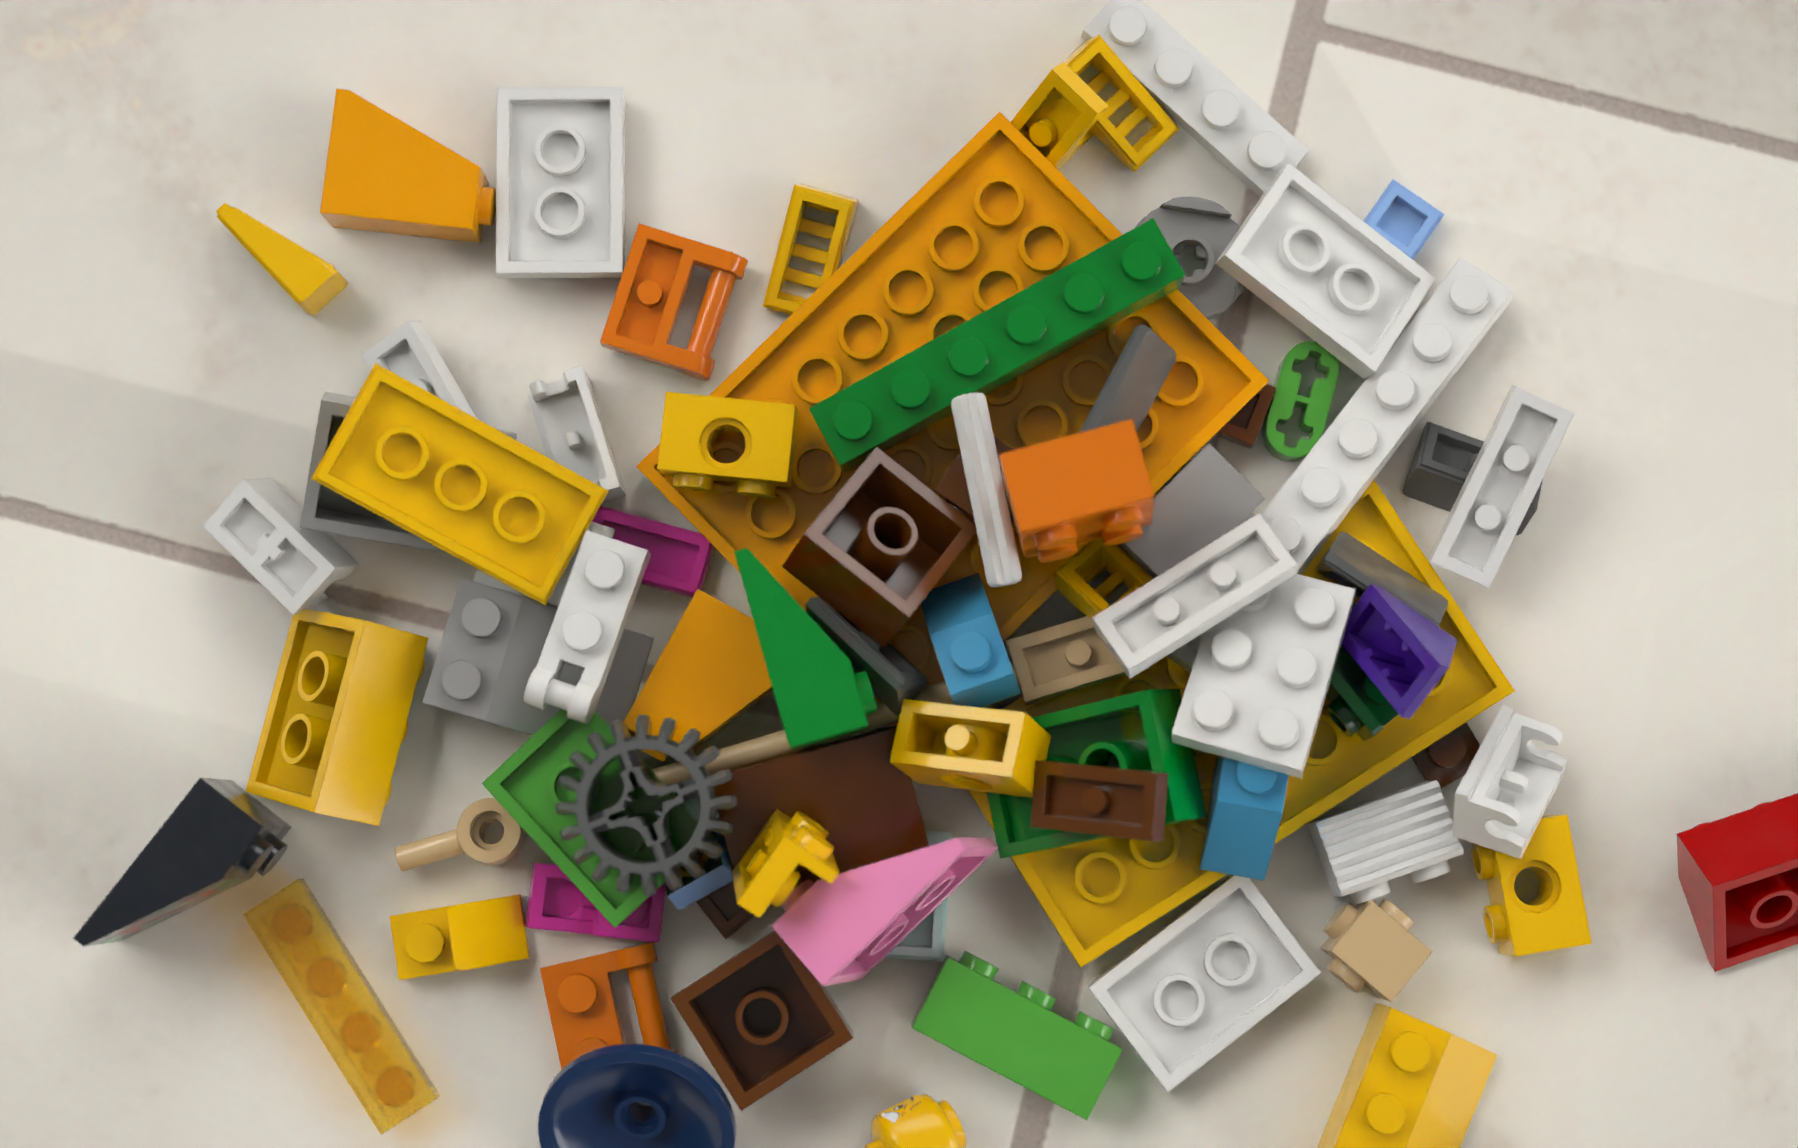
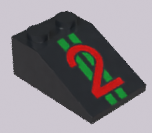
(201, 850)

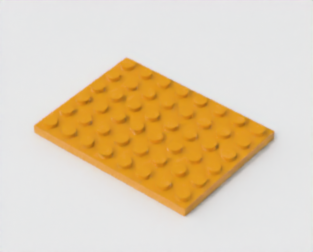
(953, 250)

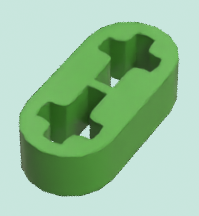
(1286, 397)

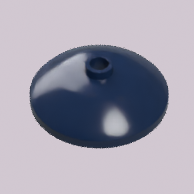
(598, 1094)

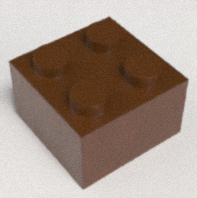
(879, 547)
(761, 1019)

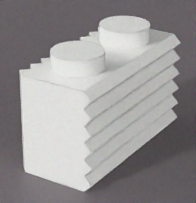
(1386, 840)

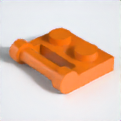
(653, 294)
(585, 1004)

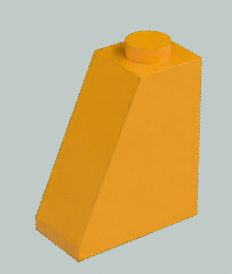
(398, 179)
(705, 673)

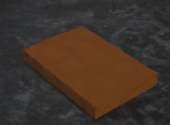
(843, 788)

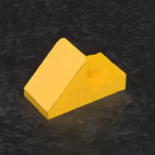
(1060, 115)
(459, 937)

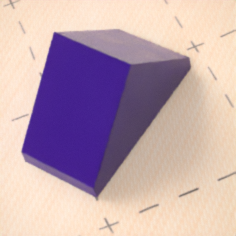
(1397, 648)

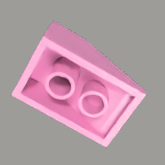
(868, 911)

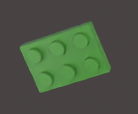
(530, 790)

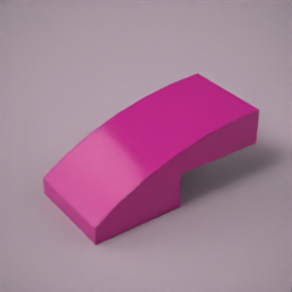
(561, 906)

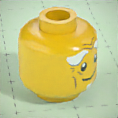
(917, 1124)

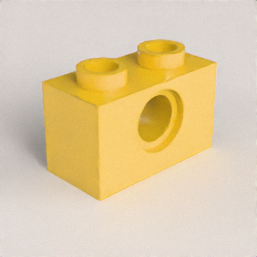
(696, 420)
(969, 747)
(1558, 912)

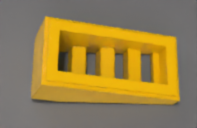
(1113, 71)
(788, 246)
(298, 271)
(1087, 564)

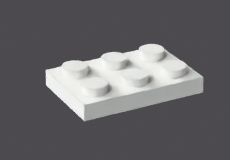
(560, 182)
(1326, 271)
(1266, 676)
(1203, 980)

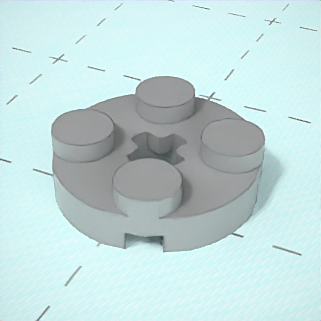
(1209, 230)

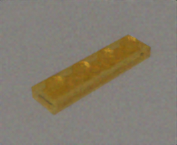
(341, 1005)

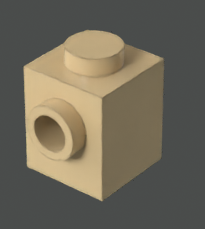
(1373, 948)

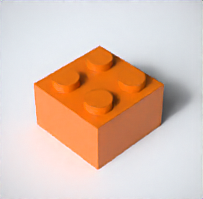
(1078, 491)

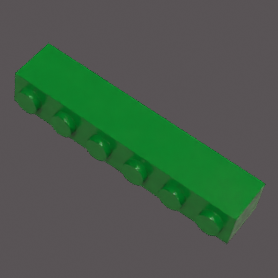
(999, 344)

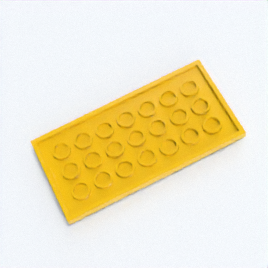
(1119, 885)

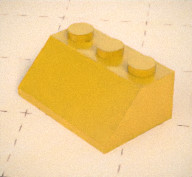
(337, 716)
(1407, 1086)

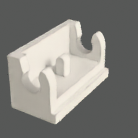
(575, 430)
(265, 536)
(1508, 784)

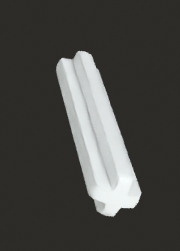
(986, 489)

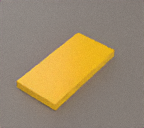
(459, 484)

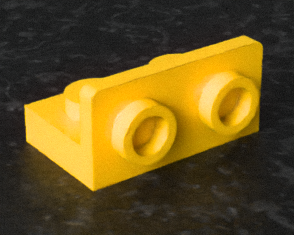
(768, 865)

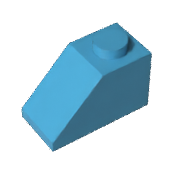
(969, 643)
(1242, 819)

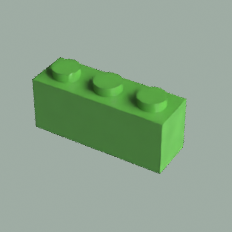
(1018, 1033)

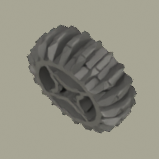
(656, 834)

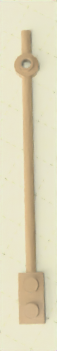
(1043, 663)

